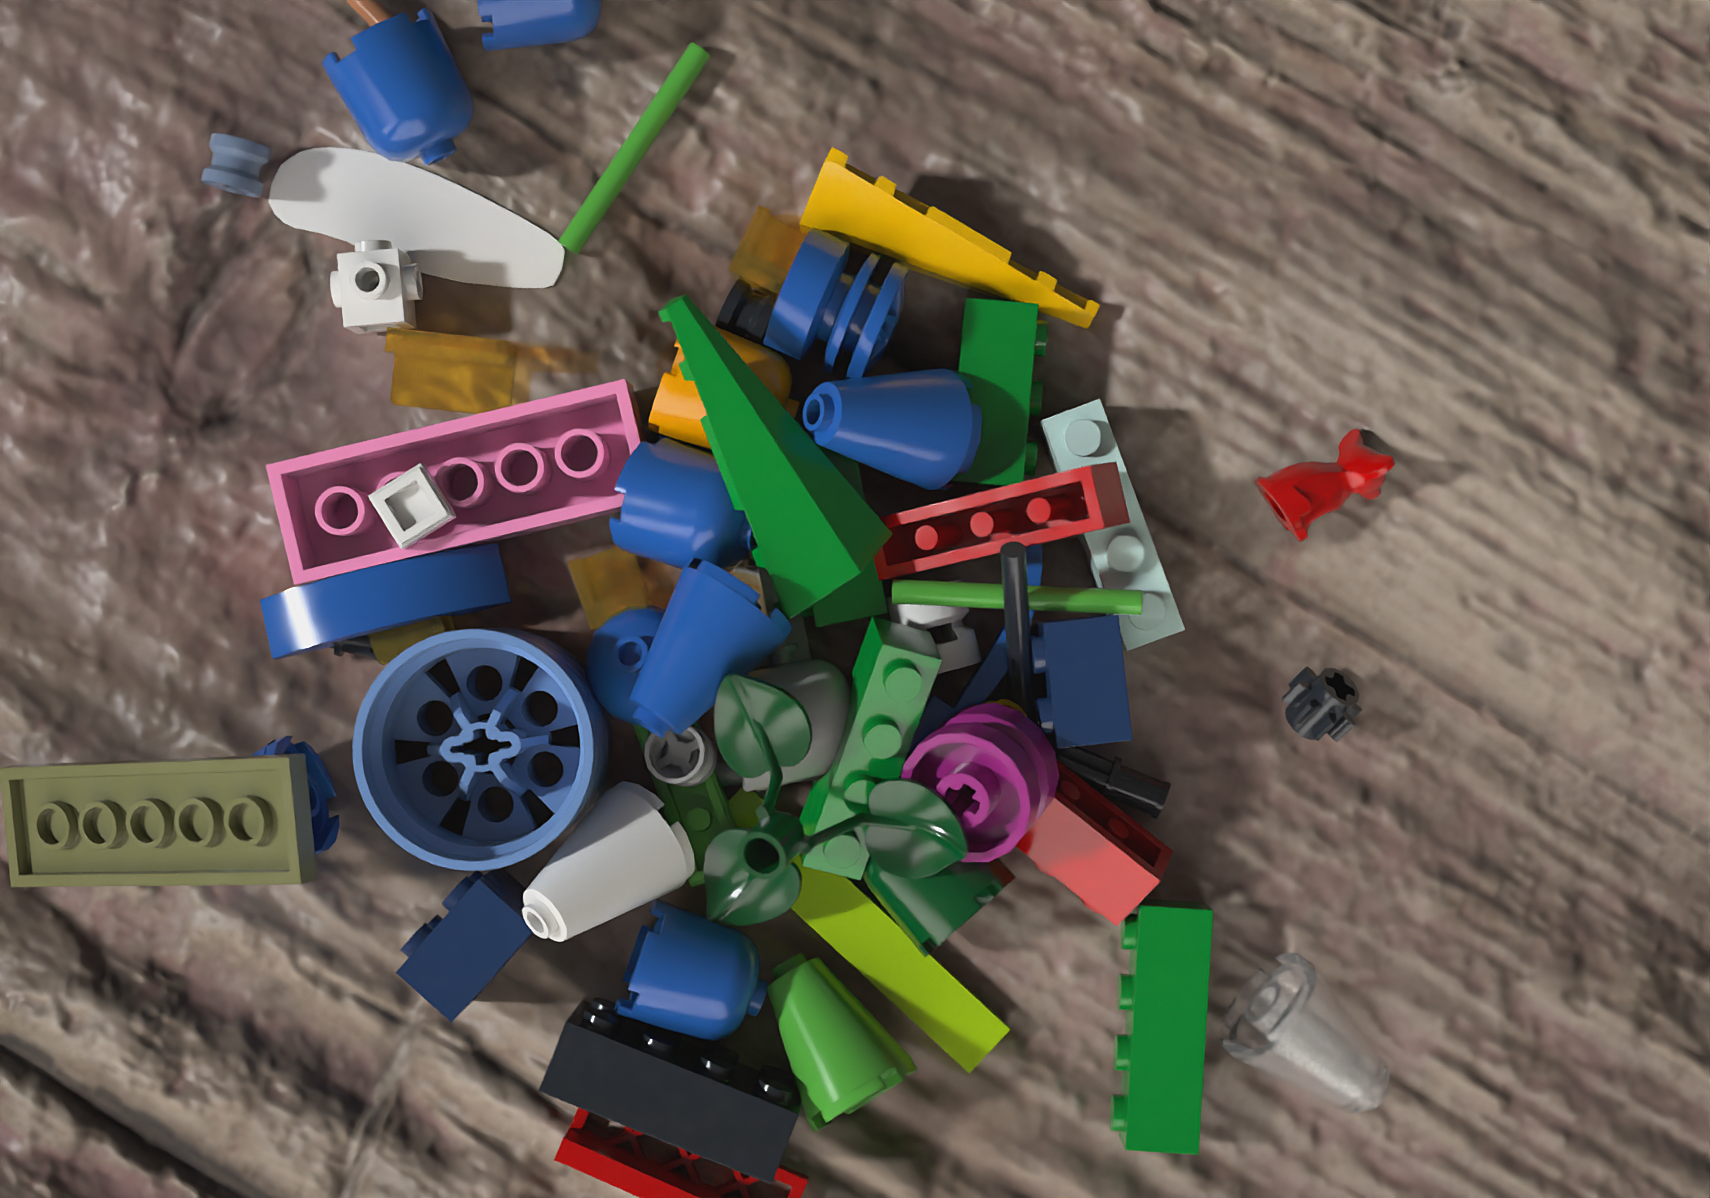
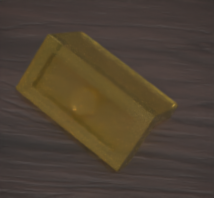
(450, 371)

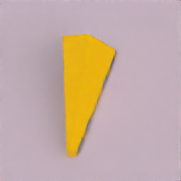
(928, 241)

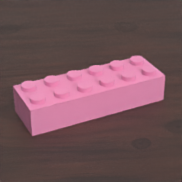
(497, 469)

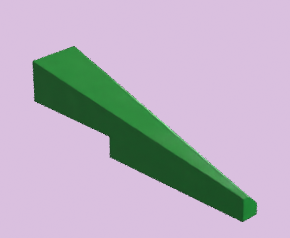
(799, 506)

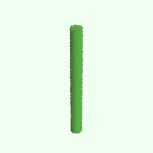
(634, 148)
(1040, 597)

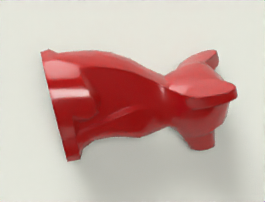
(1314, 488)

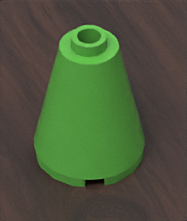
(832, 1042)

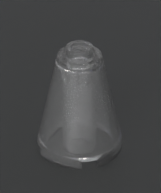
(1305, 1037)

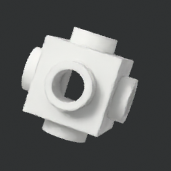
(393, 299)

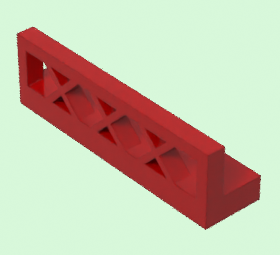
(646, 1177)

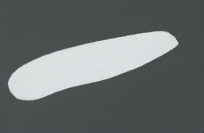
(422, 214)

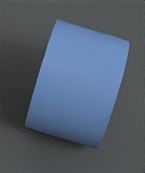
(404, 794)

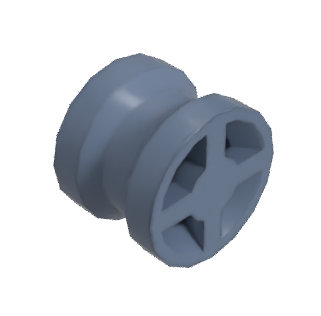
(236, 165)

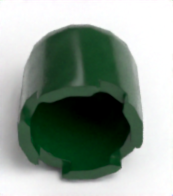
(940, 903)

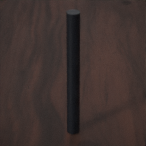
(1017, 626)

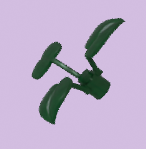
(753, 870)

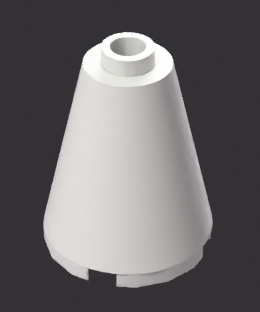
(609, 865)

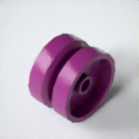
(991, 771)

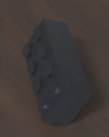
(674, 1089)

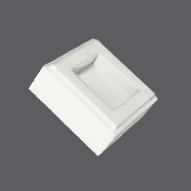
(412, 506)

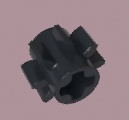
(1321, 704)

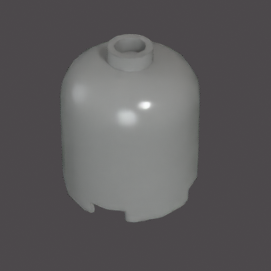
(826, 699)

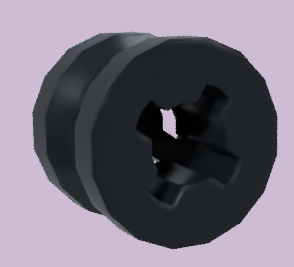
(746, 312)

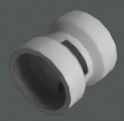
(670, 757)

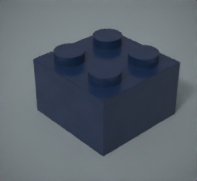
(1081, 681)
(467, 948)

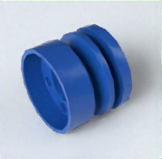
(836, 306)

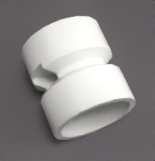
(958, 642)

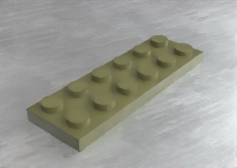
(159, 822)

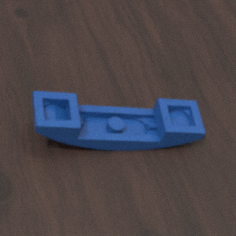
(384, 598)
(987, 673)

